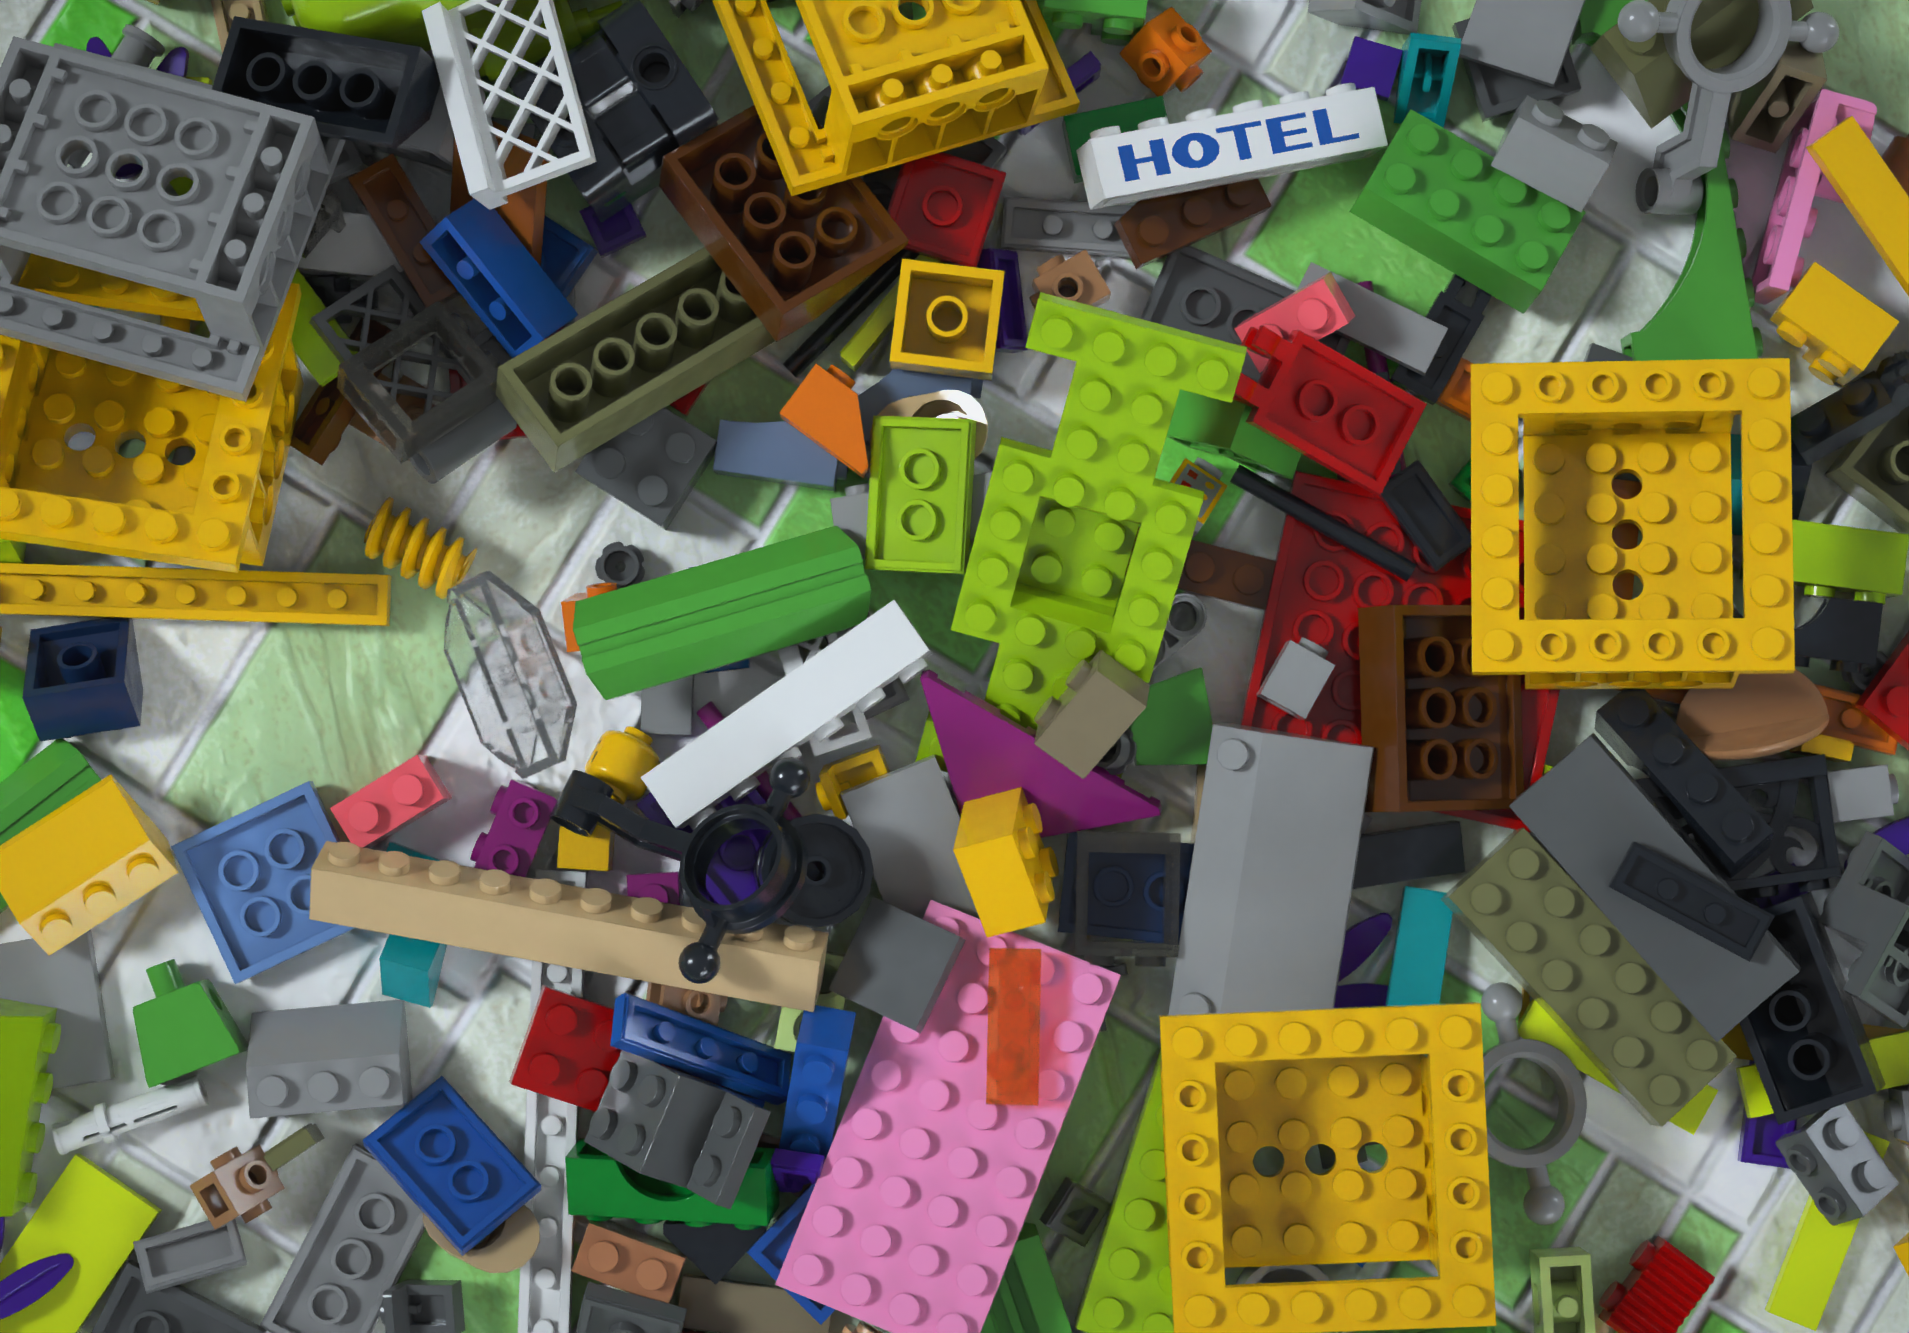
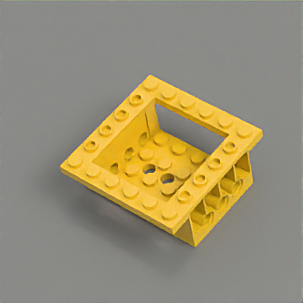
(897, 81)
(1674, 434)
(142, 506)
(1340, 1082)

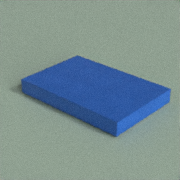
(452, 1165)

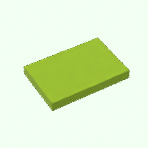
(920, 494)

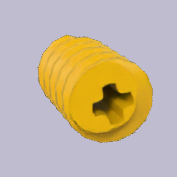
(416, 549)

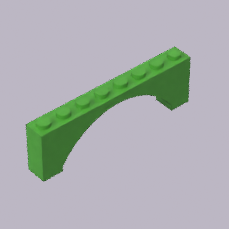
(1712, 299)

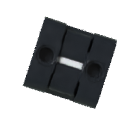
(634, 105)

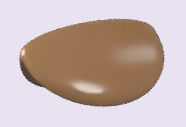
(1755, 717)

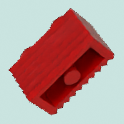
(1656, 1291)

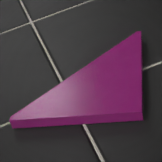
(995, 754)

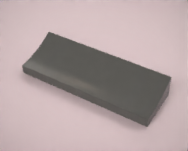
(1587, 819)

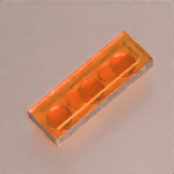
(1013, 1027)

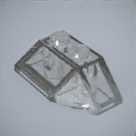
(509, 674)

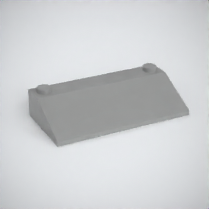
(1270, 872)

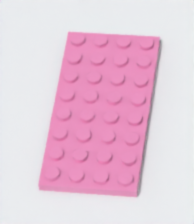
(926, 1175)

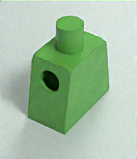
(1175, 722)
(183, 1026)

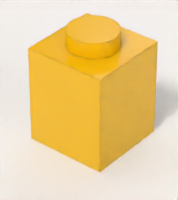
(586, 852)

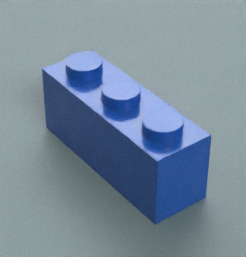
(498, 277)
(817, 1080)

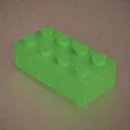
(1466, 214)

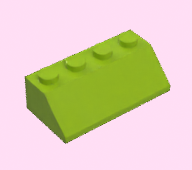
(26, 1040)

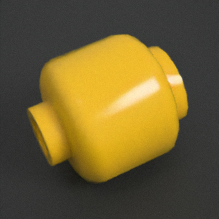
(621, 762)

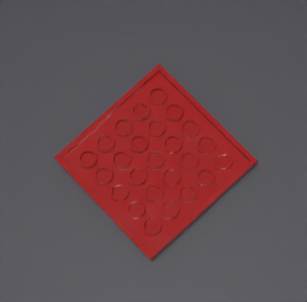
(1318, 598)

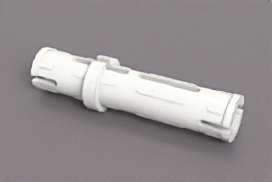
(115, 1119)

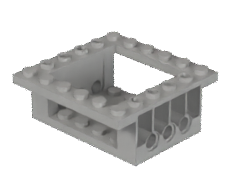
(222, 242)

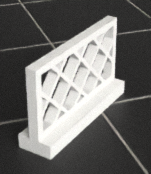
(472, 112)

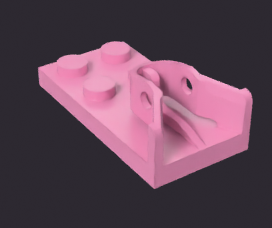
(1798, 183)

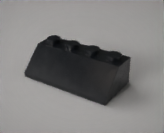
(346, 82)
(1809, 1030)

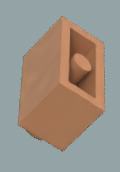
(629, 1260)

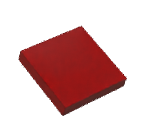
(946, 207)

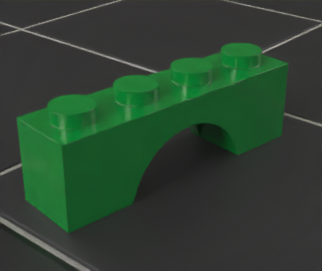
(608, 1189)

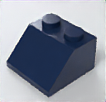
(83, 678)

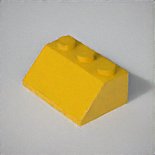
(82, 864)

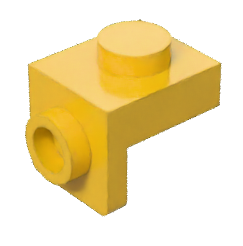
(846, 774)

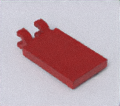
(1328, 407)

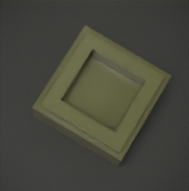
(293, 1146)

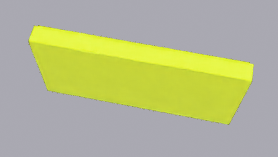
(96, 1224)

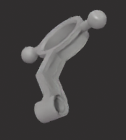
(1675, 180)
(1543, 1202)

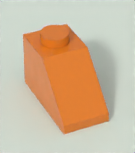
(830, 416)

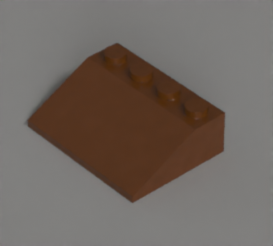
(777, 249)
(1434, 726)

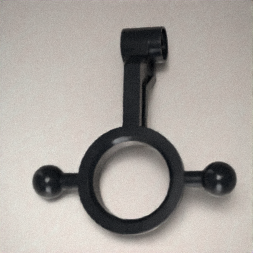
(589, 803)

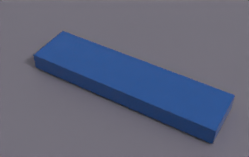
(700, 1049)

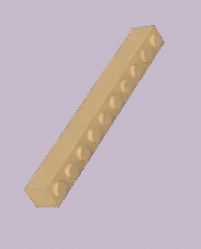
(557, 924)

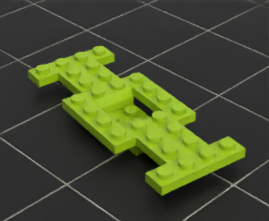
(1068, 516)

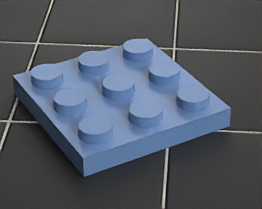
(257, 880)

